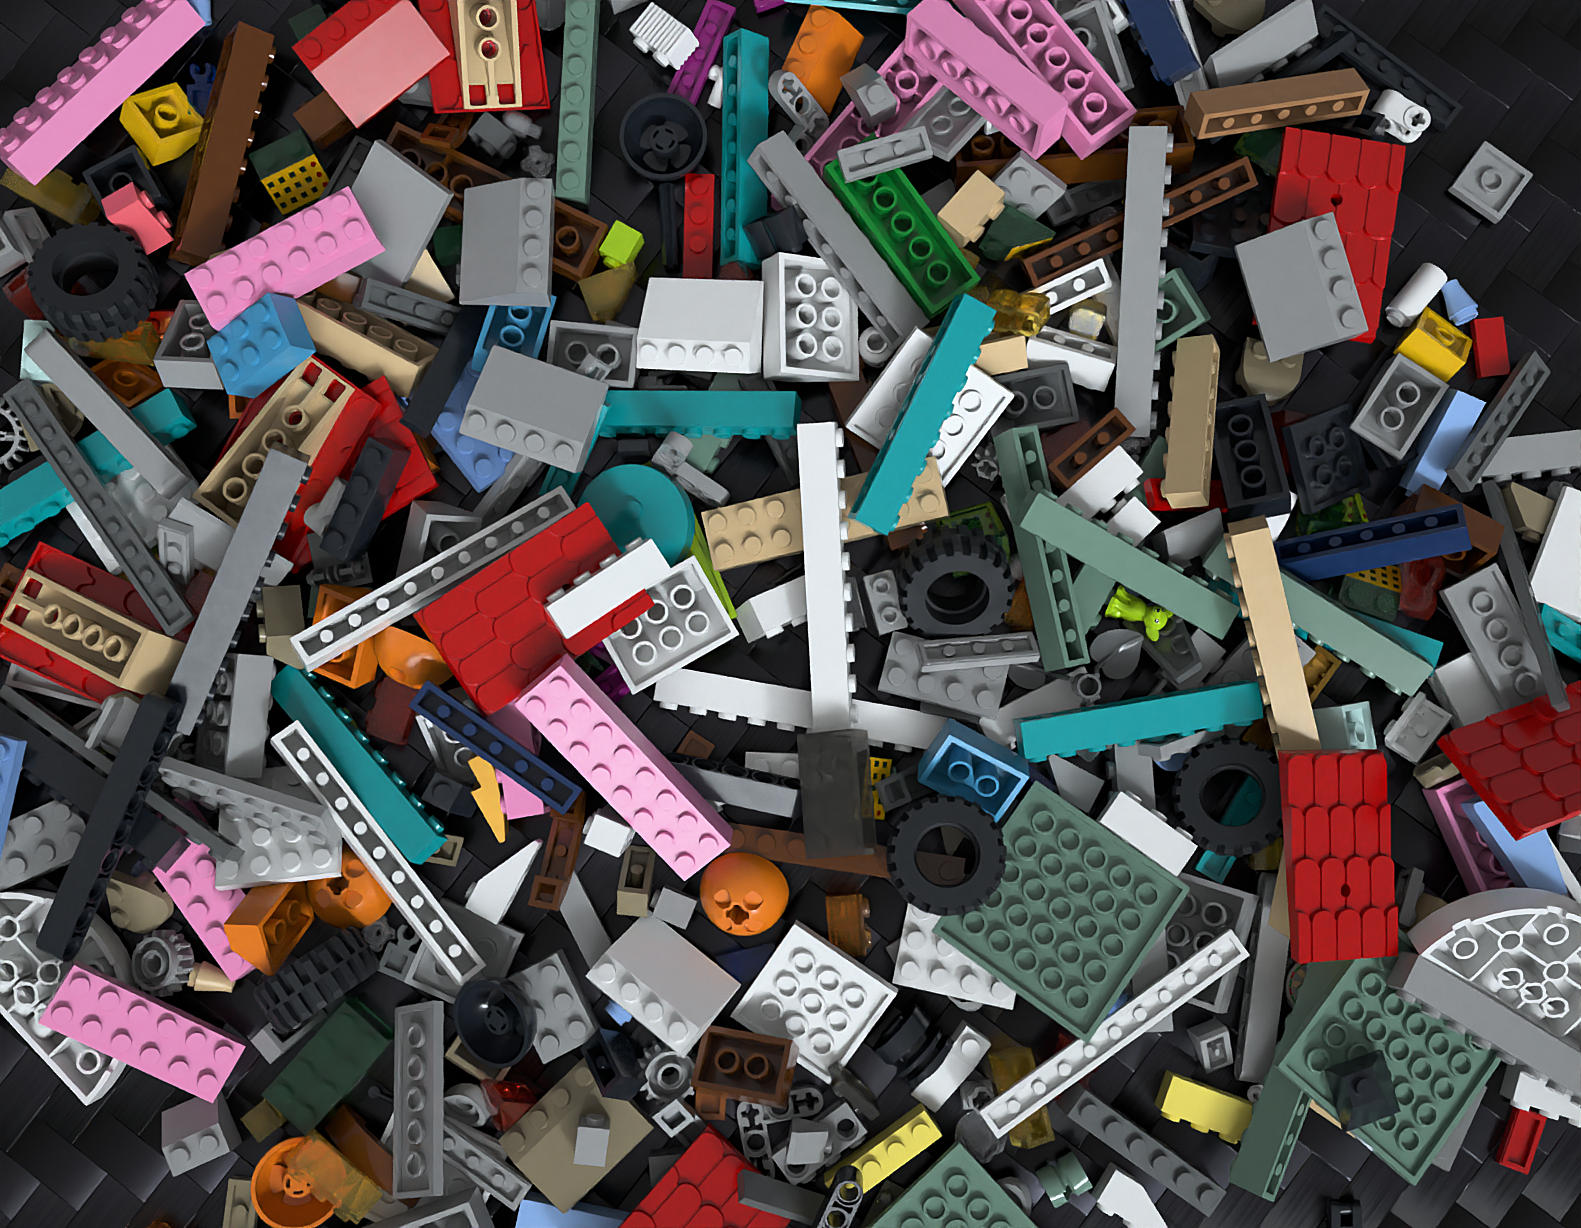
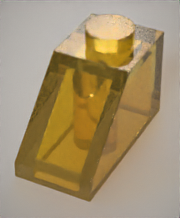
(608, 291)

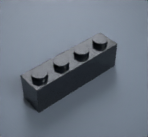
(365, 499)

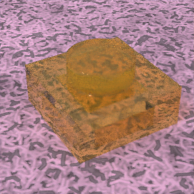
(263, 1120)

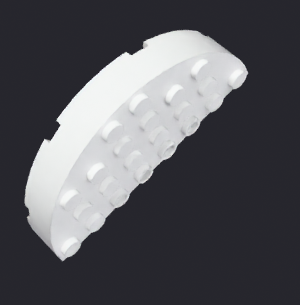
(1515, 950)
(32, 977)

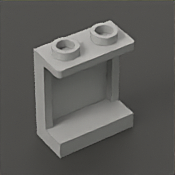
(114, 723)

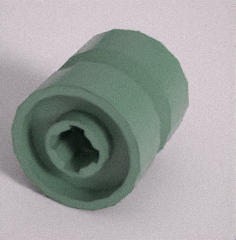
(1063, 1179)

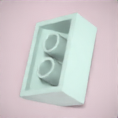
(1345, 726)

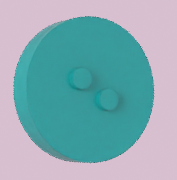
(643, 504)

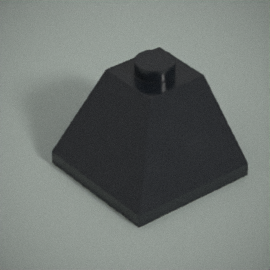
(1362, 1090)

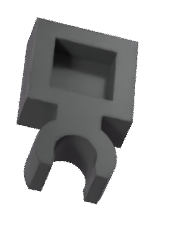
(399, 956)

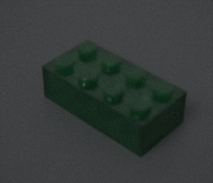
(329, 1065)

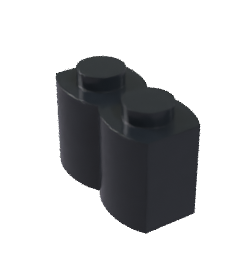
(776, 233)

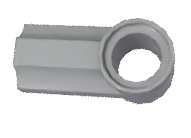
(320, 514)
(976, 1094)

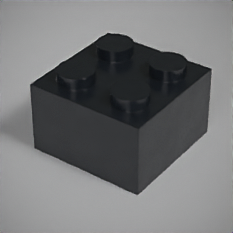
(120, 170)

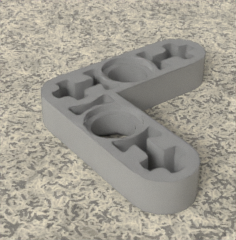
(805, 117)
(671, 460)
(766, 1116)

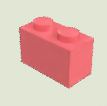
(136, 214)

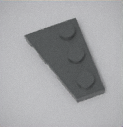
(1172, 650)

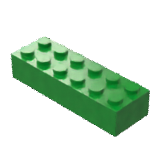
(905, 235)

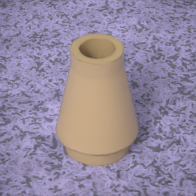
(209, 978)

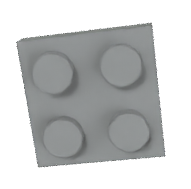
(1490, 182)
(1028, 185)

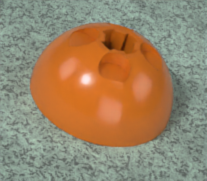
(409, 658)
(743, 893)
(357, 904)
(282, 1203)

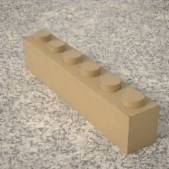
(1191, 422)

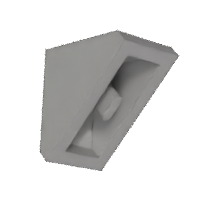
(1212, 1044)

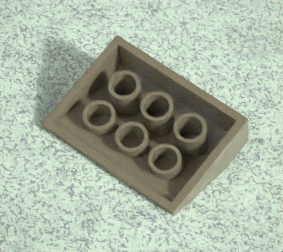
(546, 1137)

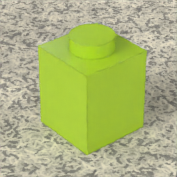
(621, 245)

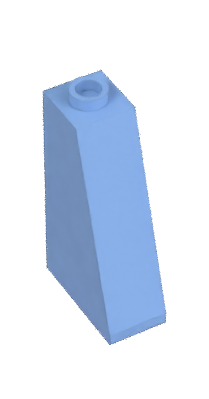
(1441, 440)
(1526, 861)
(540, 1212)

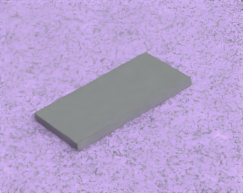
(403, 209)

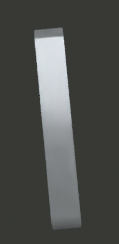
(108, 413)
(1261, 990)

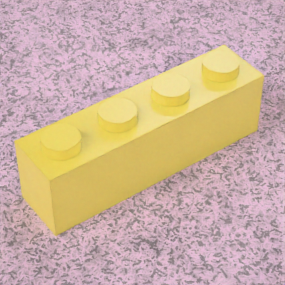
(1203, 1106)
(891, 1148)

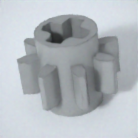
(986, 462)

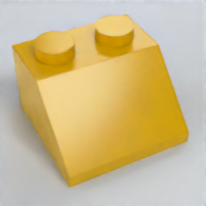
(161, 122)
(1434, 345)

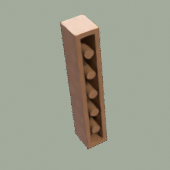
(1275, 103)

